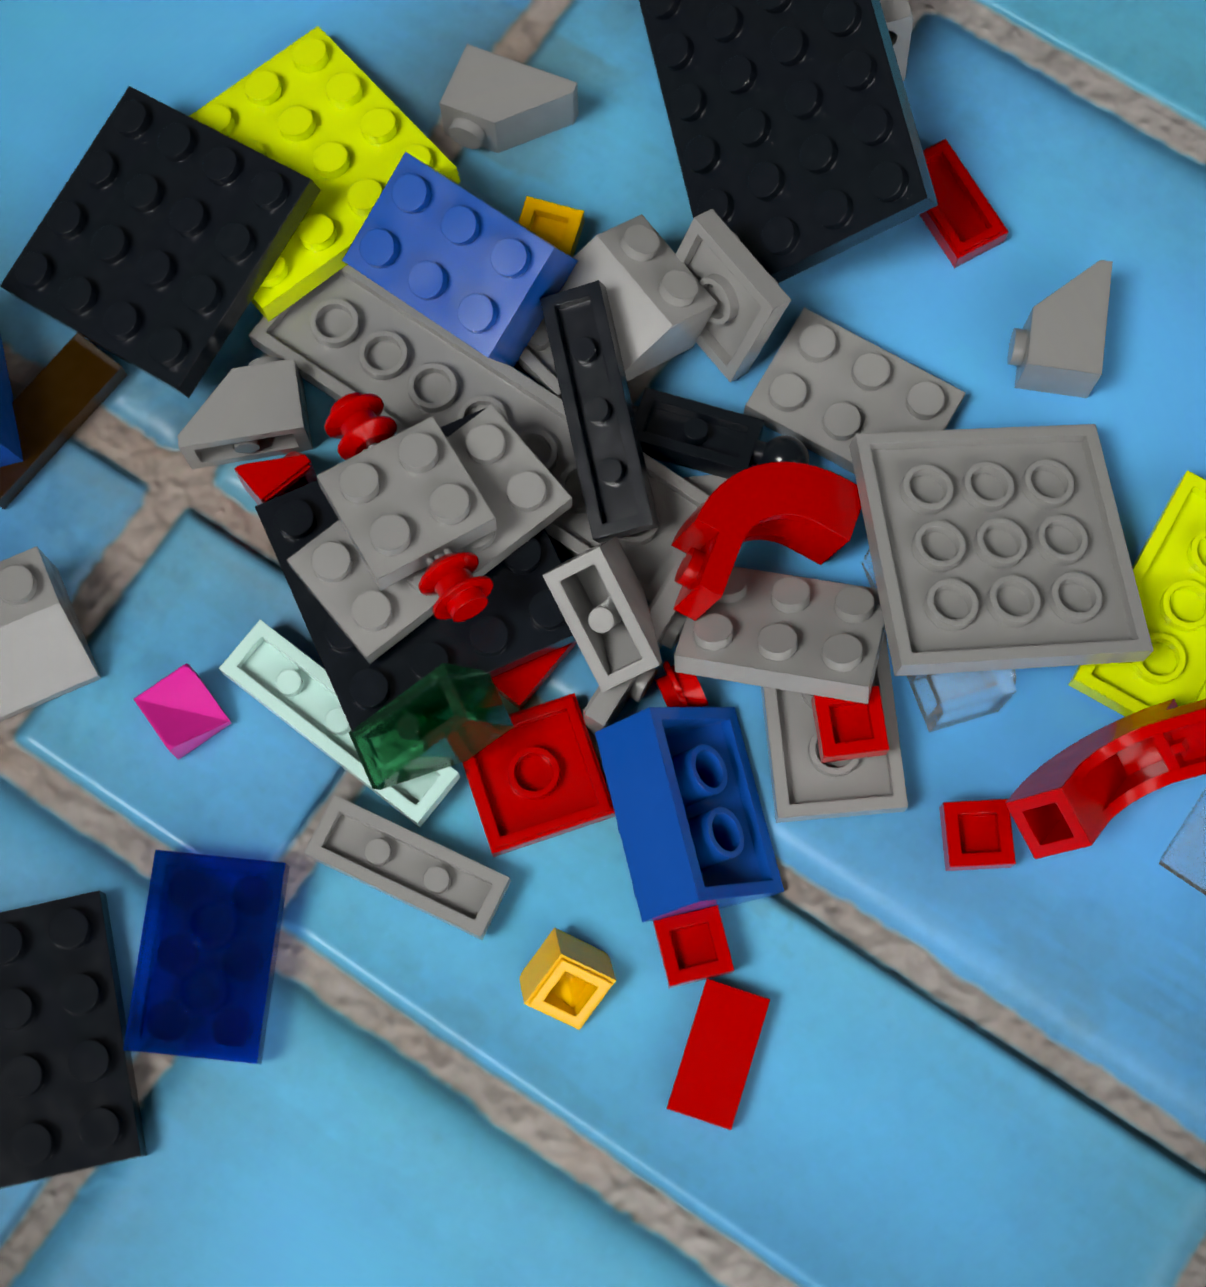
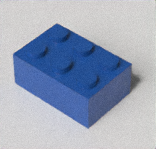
(458, 260)

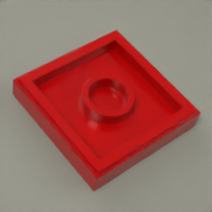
(538, 778)

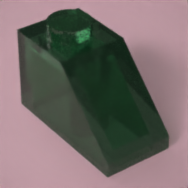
(431, 726)

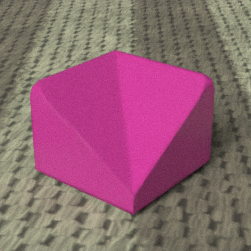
(182, 711)

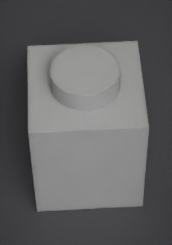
(504, 102)
(1065, 337)
(250, 416)
(606, 613)

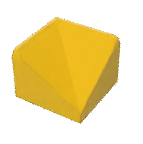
(566, 978)

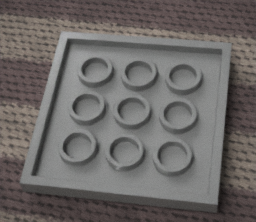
(998, 549)

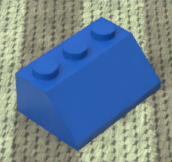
(687, 810)

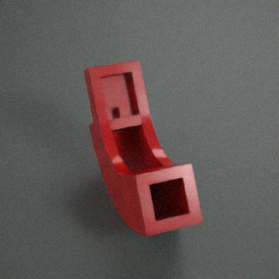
(770, 502)
(1097, 777)

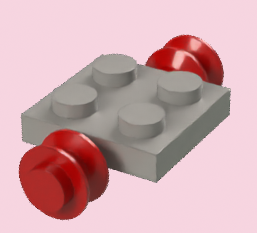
(407, 504)

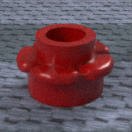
(680, 689)

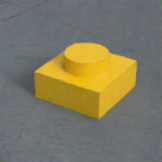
(553, 222)

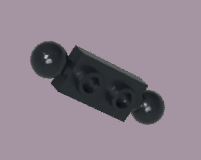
(708, 436)

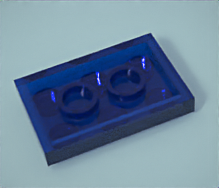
(207, 957)

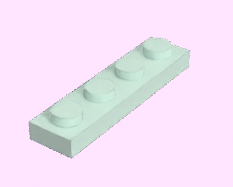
(305, 700)

